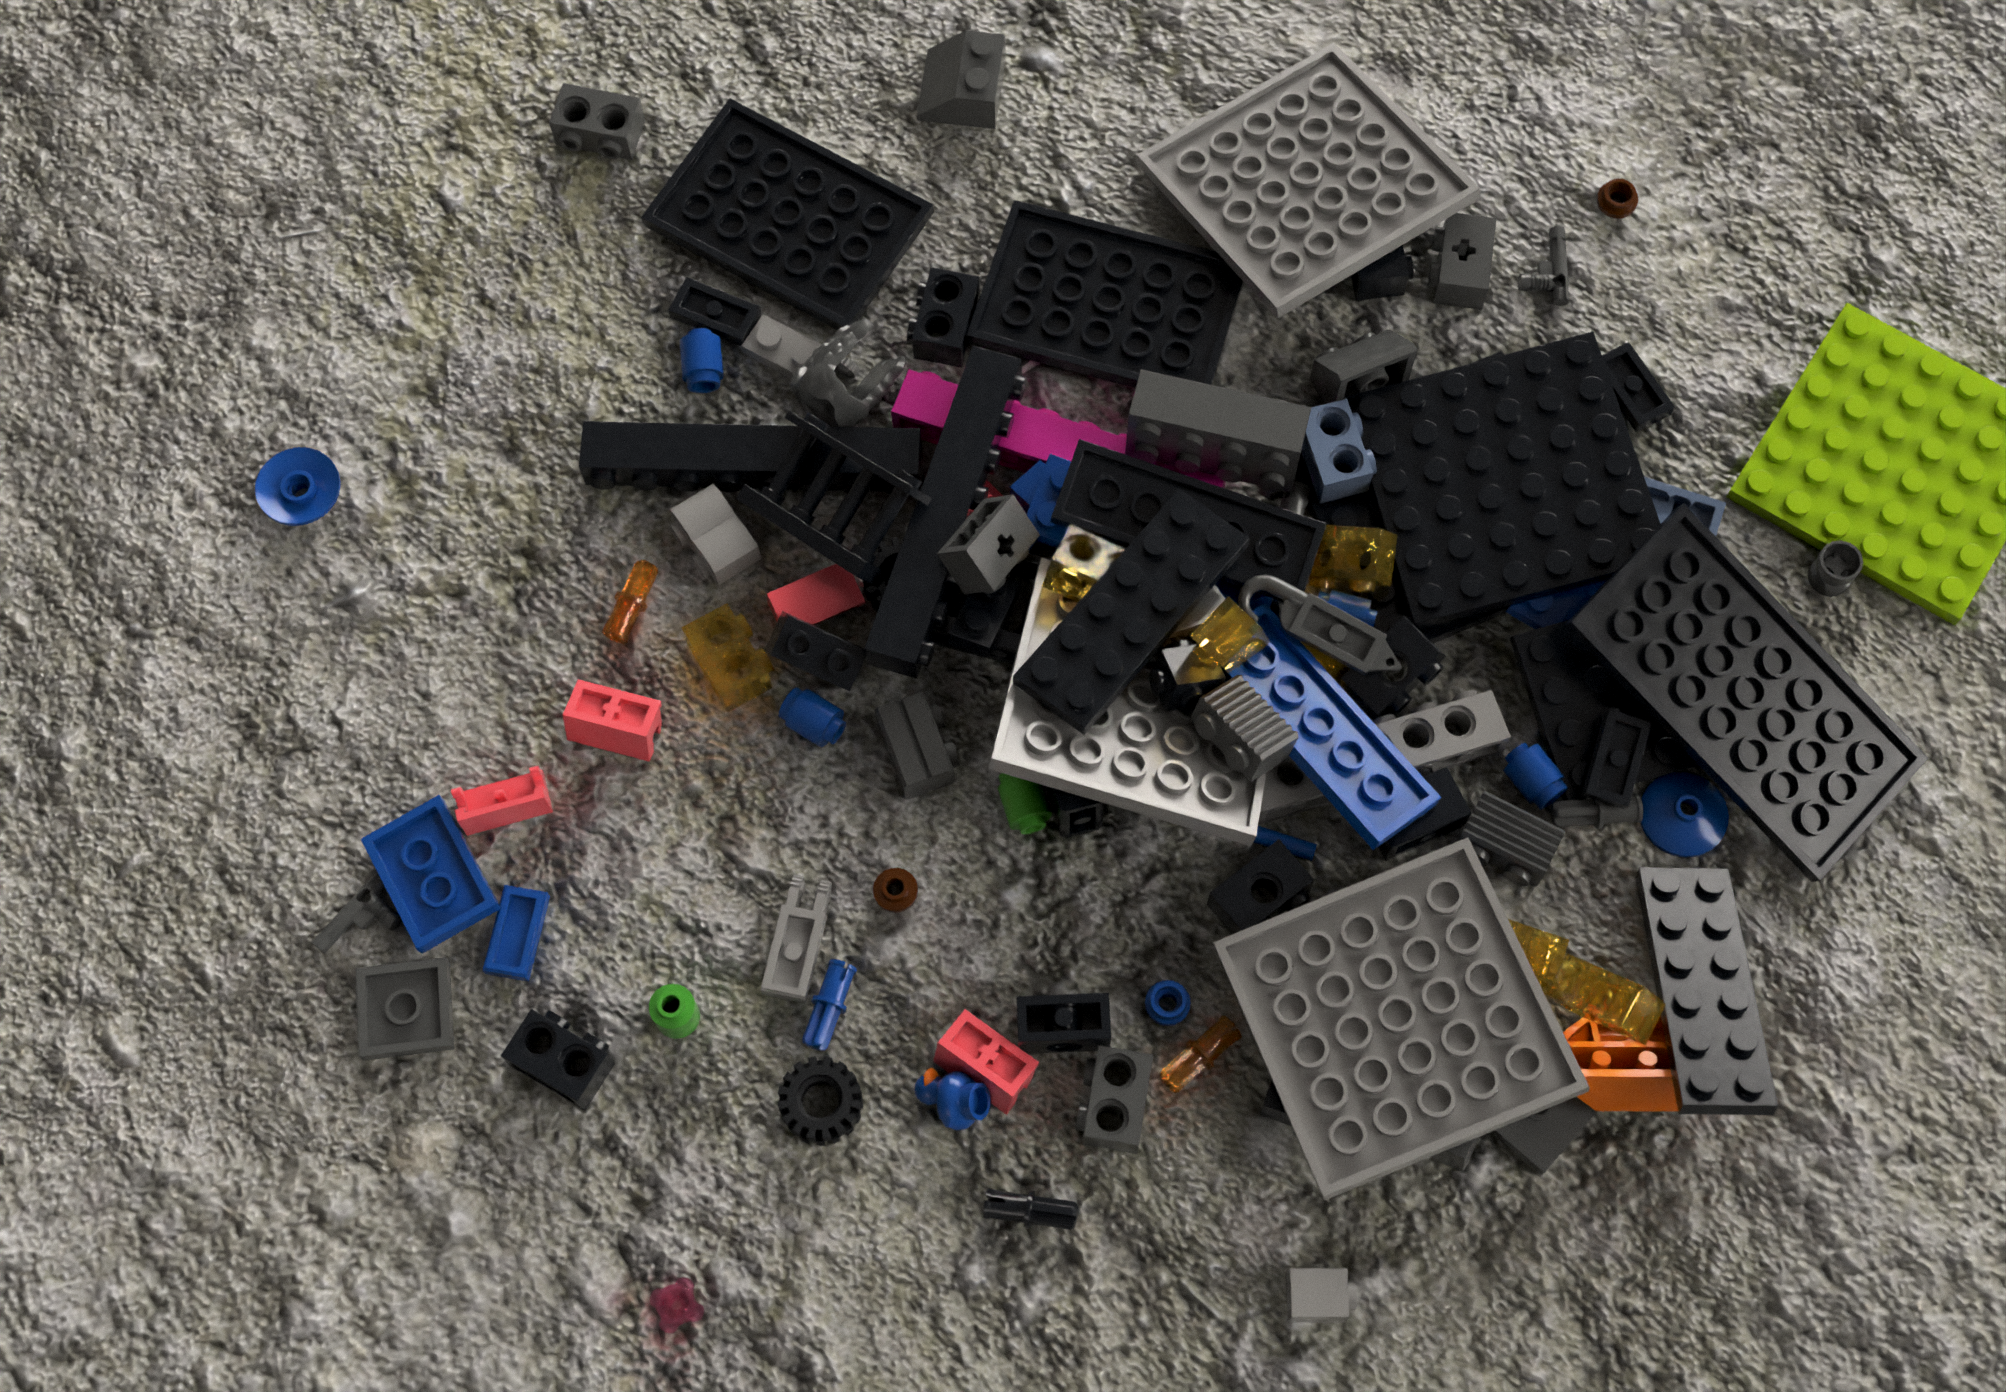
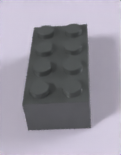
(1216, 431)

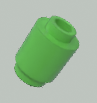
(1023, 804)
(679, 1023)

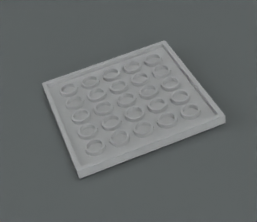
(1307, 179)
(1131, 754)
(1399, 1018)

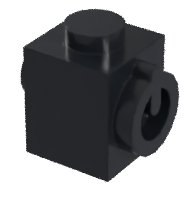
(1182, 676)

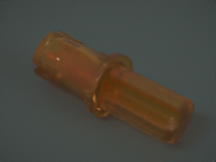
(630, 602)
(1199, 1054)

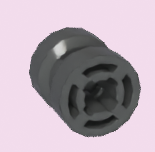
(1843, 563)

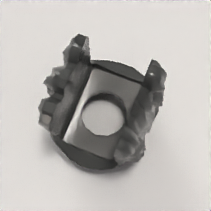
(826, 396)

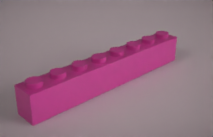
(1034, 434)

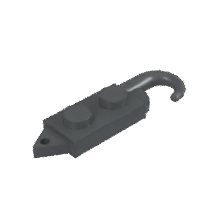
(1323, 626)

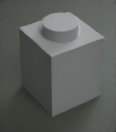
(1319, 1295)

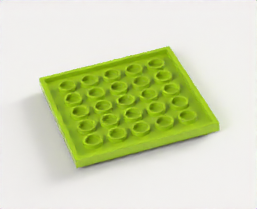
(1892, 457)

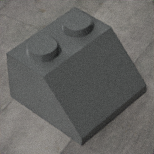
(964, 80)
(1363, 366)

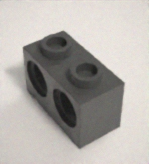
(598, 115)
(1124, 1100)

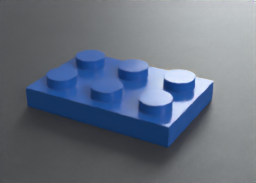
(430, 874)

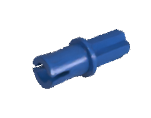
(828, 1005)

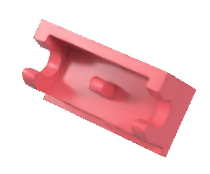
(817, 595)
(612, 720)
(502, 802)
(986, 1058)

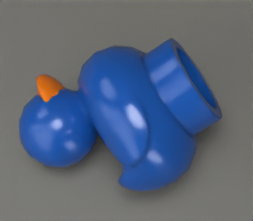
(957, 1097)

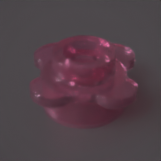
(663, 1301)

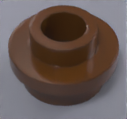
(1621, 190)
(899, 902)

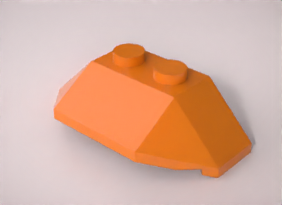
(1622, 1071)

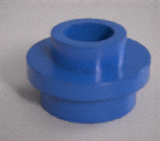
(1169, 989)

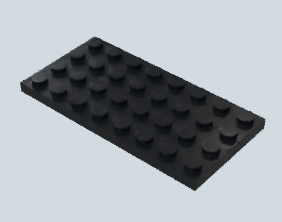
(1747, 692)

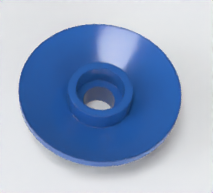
(286, 475)
(1671, 828)

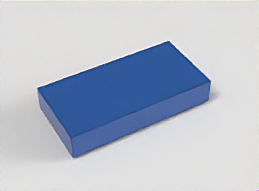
(516, 933)

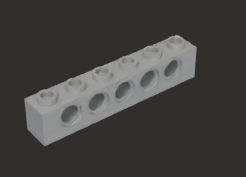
(1474, 712)

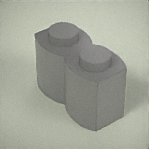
(714, 534)

